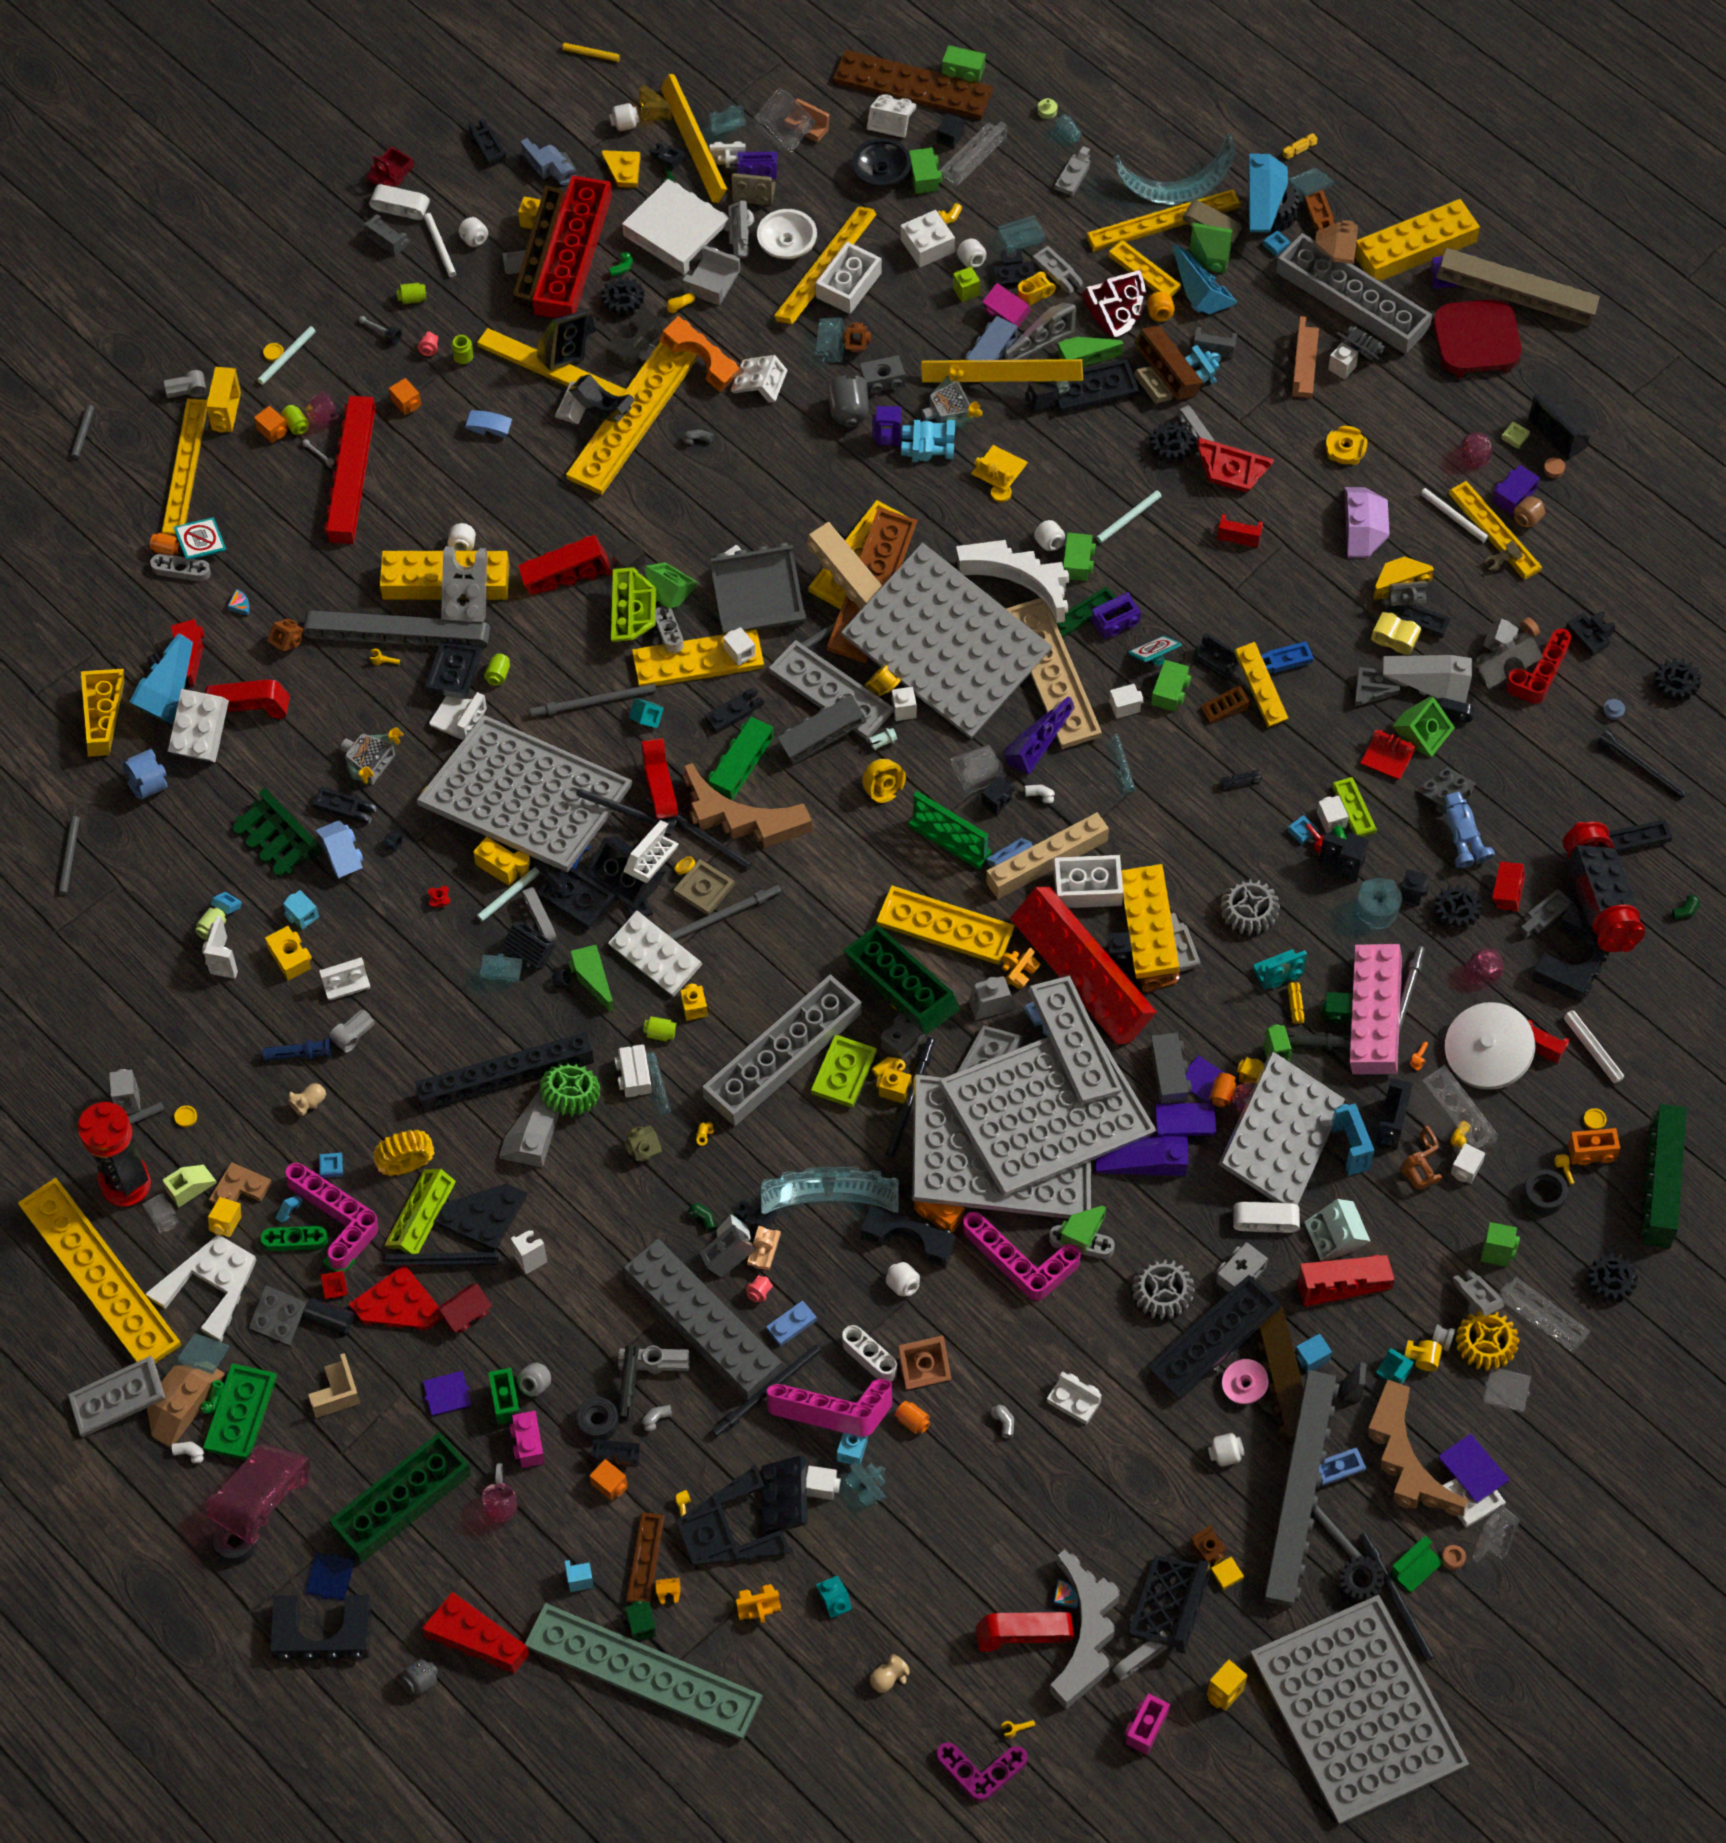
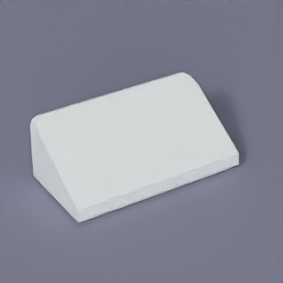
(570, 409)

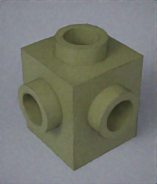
(642, 1143)

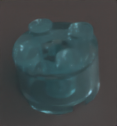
(1378, 902)

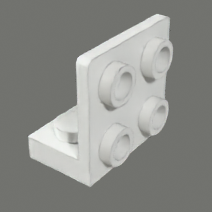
(890, 115)
(760, 374)
(459, 715)
(219, 958)

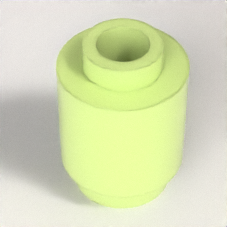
(204, 923)

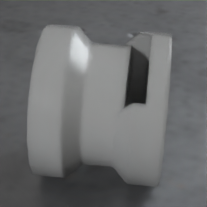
(1443, 1337)

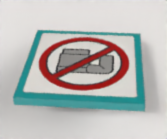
(199, 538)
(1155, 650)

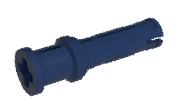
(308, 1050)

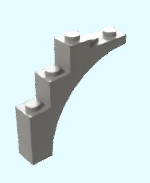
(1094, 1600)

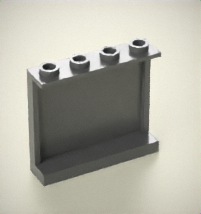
(757, 588)

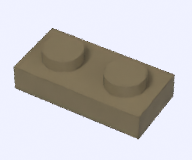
(1153, 385)

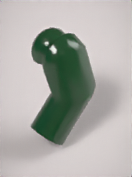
(1689, 909)
(704, 1213)

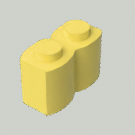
(1396, 633)

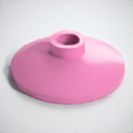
(1238, 1374)

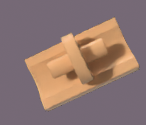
(765, 1245)

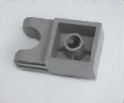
(467, 581)

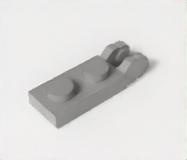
(1057, 269)
(1478, 1293)

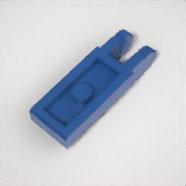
(1288, 657)

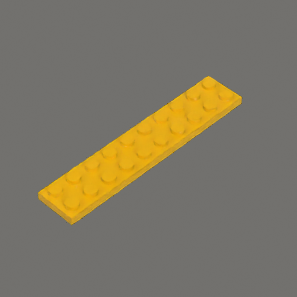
(617, 440)
(99, 1273)

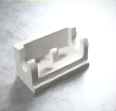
(528, 1254)

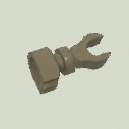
(1512, 550)

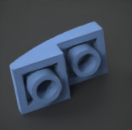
(486, 421)

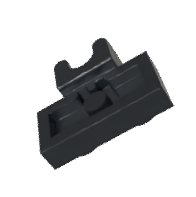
(1012, 269)
(1591, 633)

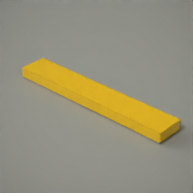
(1491, 525)

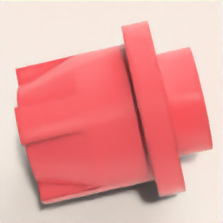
(428, 344)
(758, 1289)

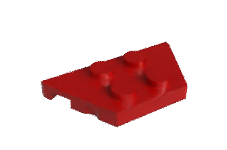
(1231, 465)

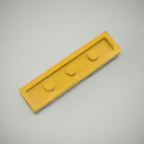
(1152, 275)
(1261, 684)

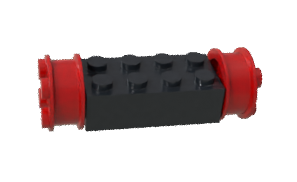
(1602, 887)
(108, 1137)

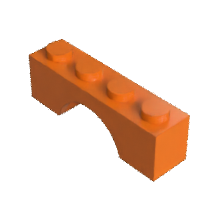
(682, 337)

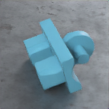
(1206, 364)

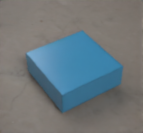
(1276, 243)
(1299, 830)
(226, 902)
(331, 1165)

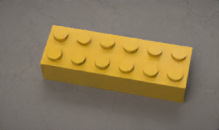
(1416, 240)
(419, 574)

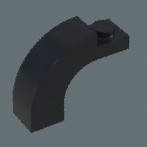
(600, 401)

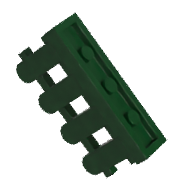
(279, 844)

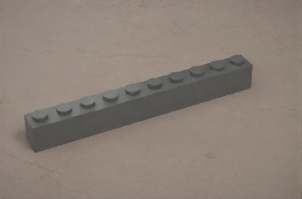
(1300, 1488)

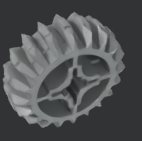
(1245, 912)
(1175, 1302)

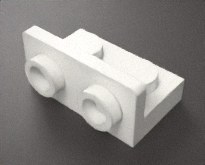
(344, 979)
(1075, 1397)

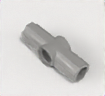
(668, 1359)

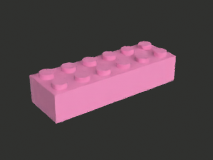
(1376, 1009)

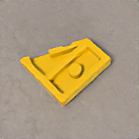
(623, 167)

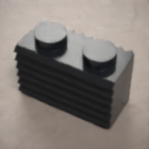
(529, 945)

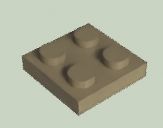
(704, 887)

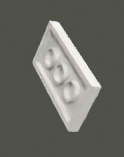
(655, 953)

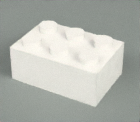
(848, 277)
(198, 725)
(1089, 881)

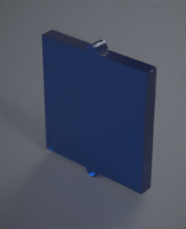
(330, 1576)

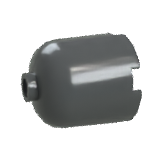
(848, 400)

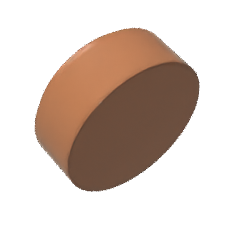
(1554, 467)
(1530, 627)
(1453, 1557)

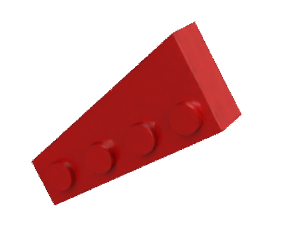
(565, 566)
(1343, 1279)
(468, 1630)

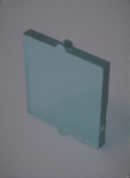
(1311, 181)
(203, 1353)

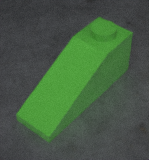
(1090, 349)
(591, 975)

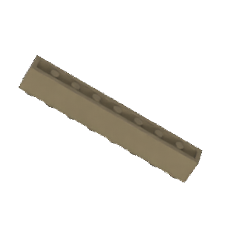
(1518, 287)

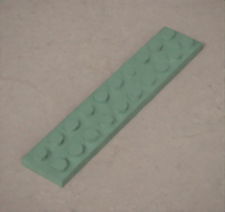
(644, 1671)

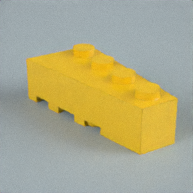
(101, 704)

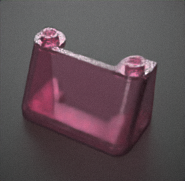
(257, 1489)

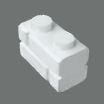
(634, 1070)

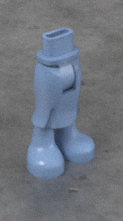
(1464, 830)

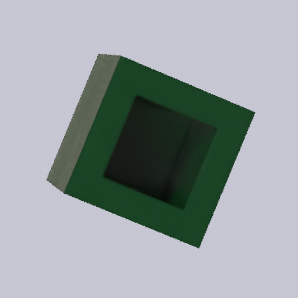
(641, 1620)

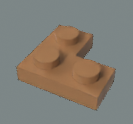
(238, 1181)

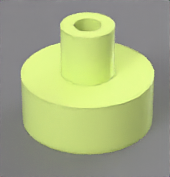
(1047, 108)

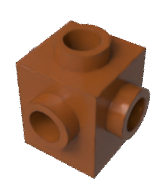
(853, 344)
(285, 635)

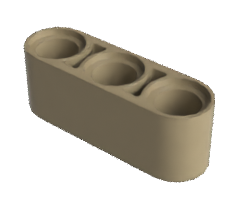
(1203, 214)

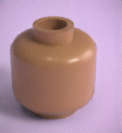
(1529, 512)

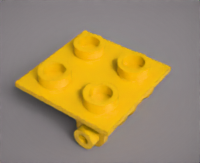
(998, 468)

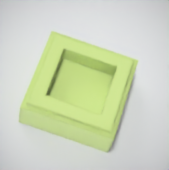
(1515, 435)

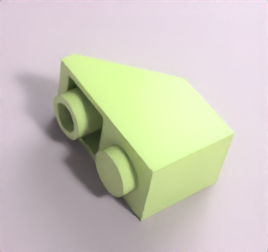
(188, 1183)

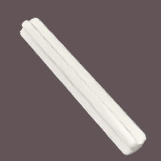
(1593, 1046)

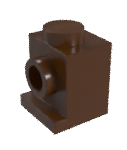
(1199, 1546)

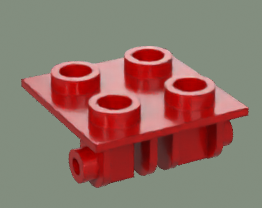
(1388, 754)

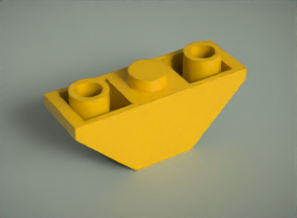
(1401, 571)

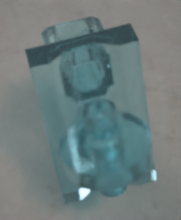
(727, 120)
(501, 968)
(860, 1475)

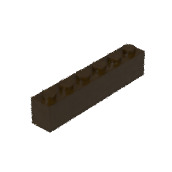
(538, 245)
(1283, 1373)

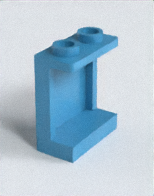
(1360, 1154)

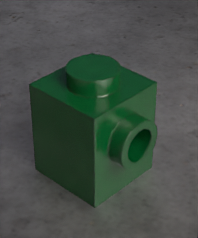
(1337, 1007)

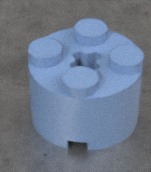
(144, 774)

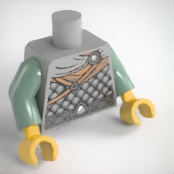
(950, 402)
(370, 755)

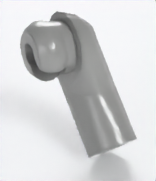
(655, 1414)
(1003, 1414)

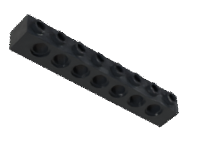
(502, 1072)

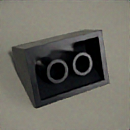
(1557, 426)
(608, 871)

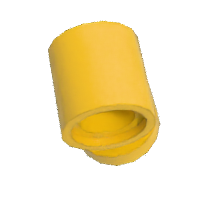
(1426, 1355)

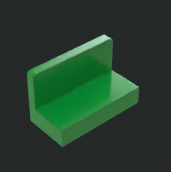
(1416, 1565)

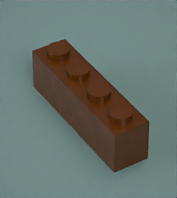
(1168, 362)

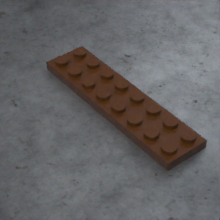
(914, 84)

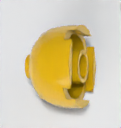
(883, 779)

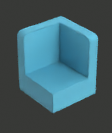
(579, 1576)

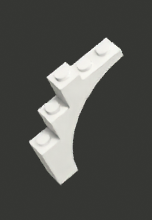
(1023, 568)

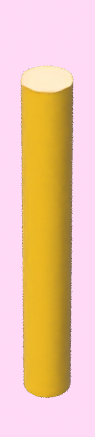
(591, 52)

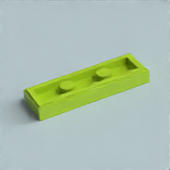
(1358, 815)

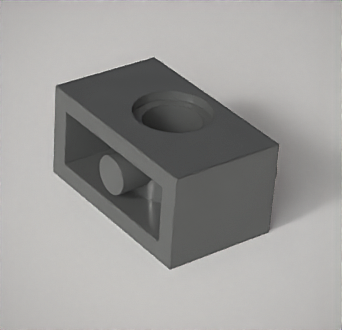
(888, 367)

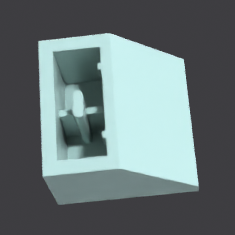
(1337, 1230)

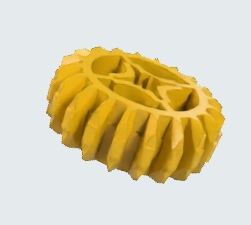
(403, 1152)
(1480, 1326)

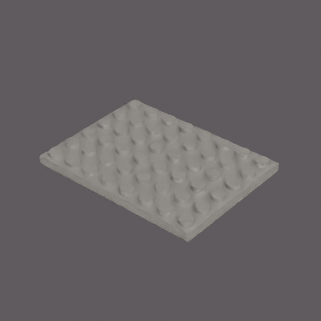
(946, 640)
(523, 793)
(1030, 1120)
(953, 1173)
(1359, 1710)

